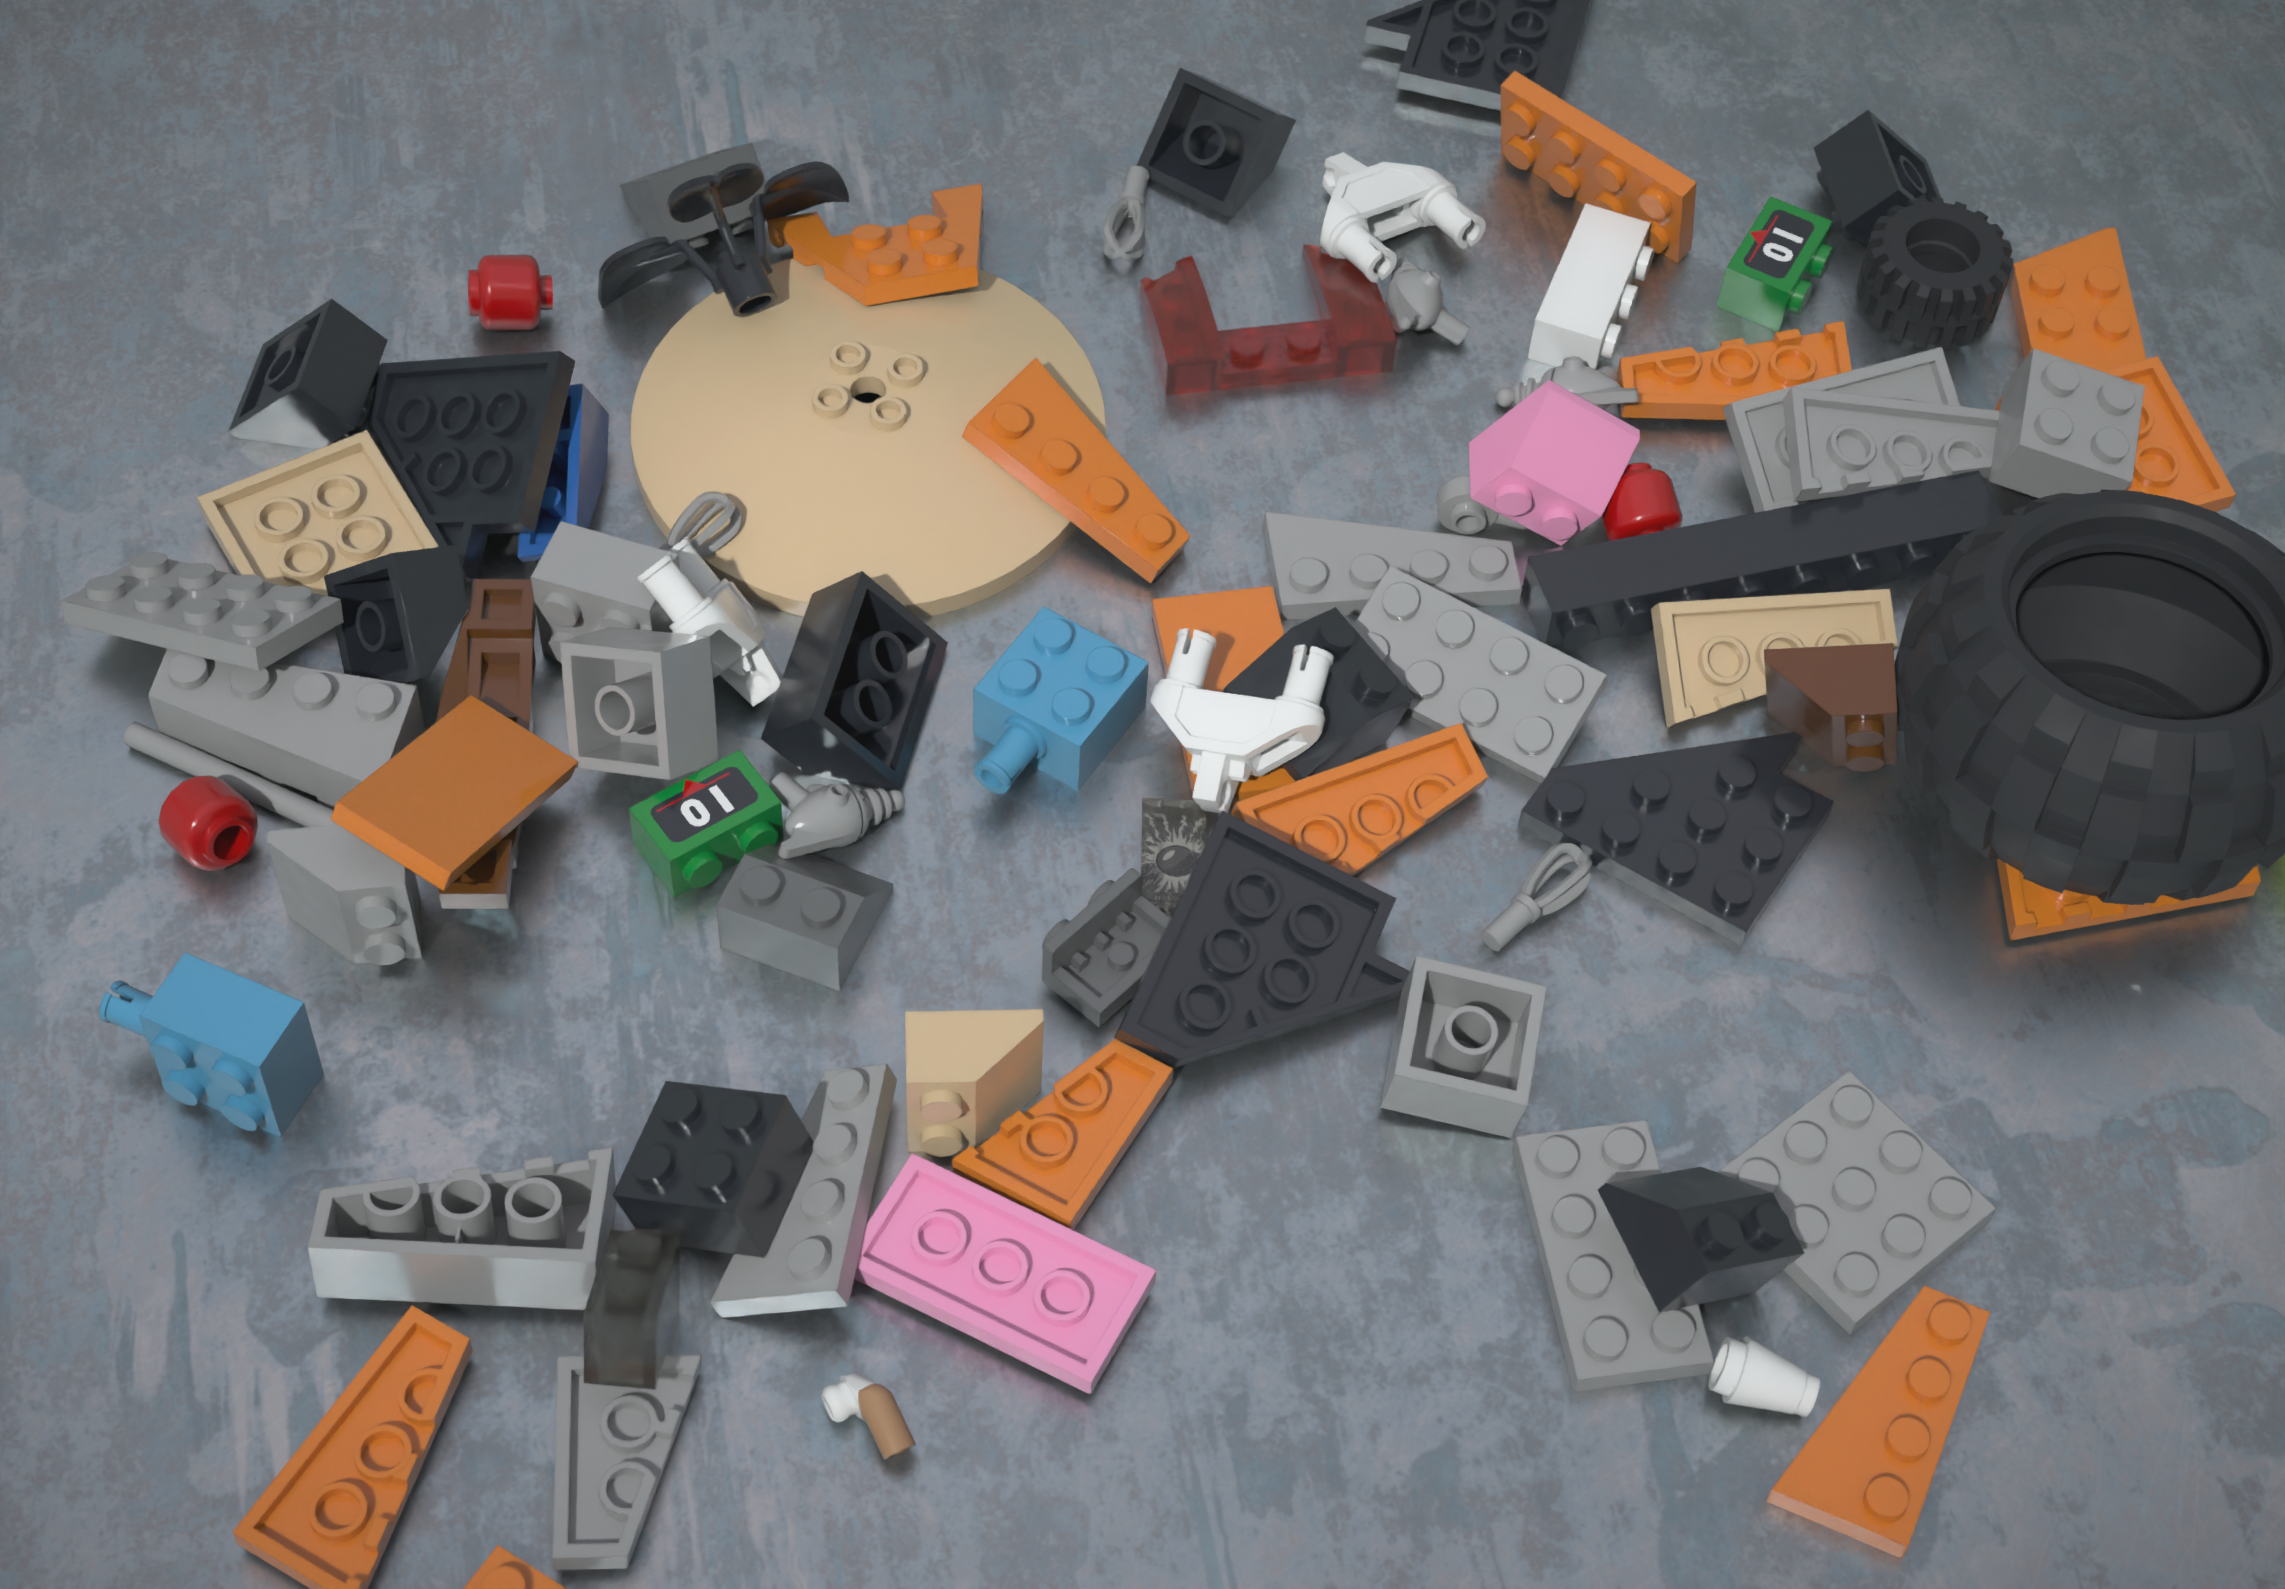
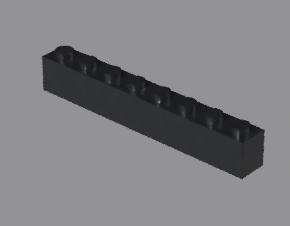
(1774, 552)

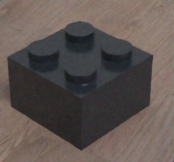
(715, 1167)

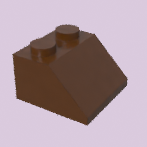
(1837, 701)

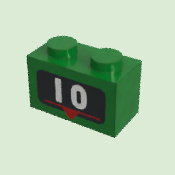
(1775, 265)
(706, 823)

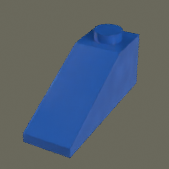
(574, 473)

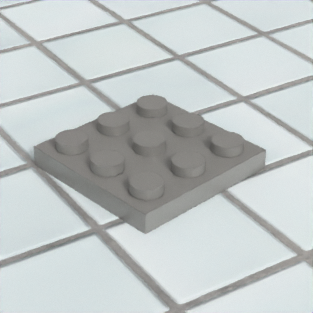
(1861, 1199)

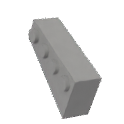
(286, 720)
(470, 1238)

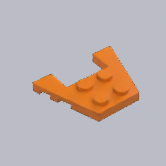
(894, 261)

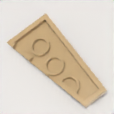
(1715, 648)

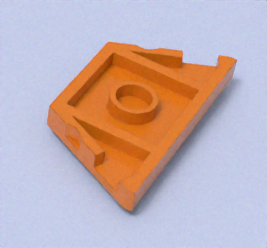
(2078, 303)

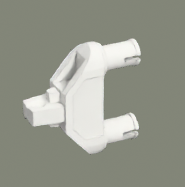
(1383, 203)
(716, 609)
(1235, 732)

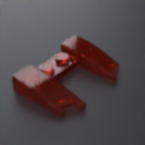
(1196, 357)

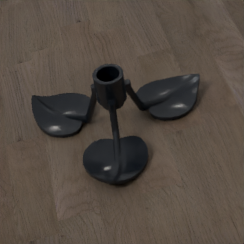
(740, 272)

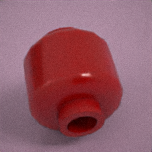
(509, 292)
(1641, 503)
(208, 823)

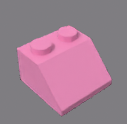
(1551, 462)

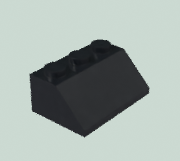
(855, 686)

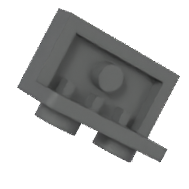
(1104, 948)

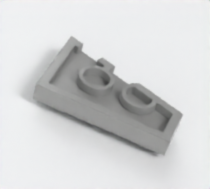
(611, 1459)

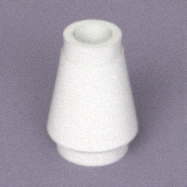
(1761, 1379)

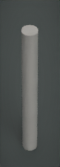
(247, 784)

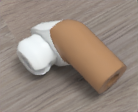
(872, 1404)

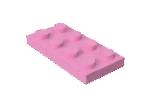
(1002, 1273)

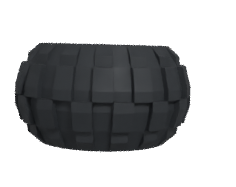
(2121, 601)

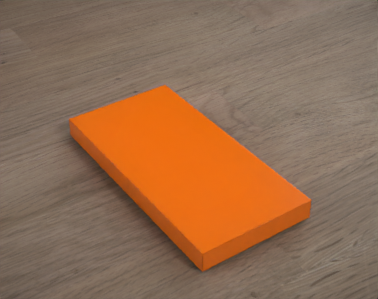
(1245, 627)
(454, 792)

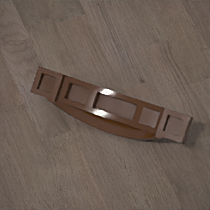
(497, 666)

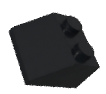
(1214, 143)
(1868, 172)
(311, 381)
(399, 612)
(1359, 697)
(1700, 1235)

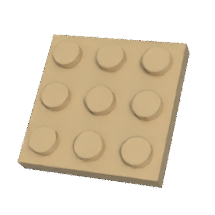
(315, 515)

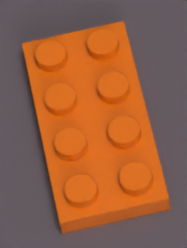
(1595, 164)

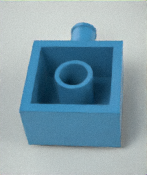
(1055, 703)
(223, 1042)

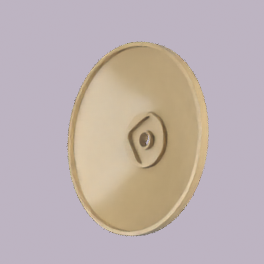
(845, 483)

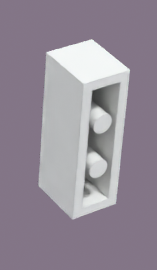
(1592, 289)

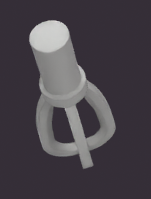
(1129, 204)
(721, 501)
(1525, 909)

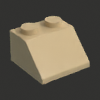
(968, 1074)

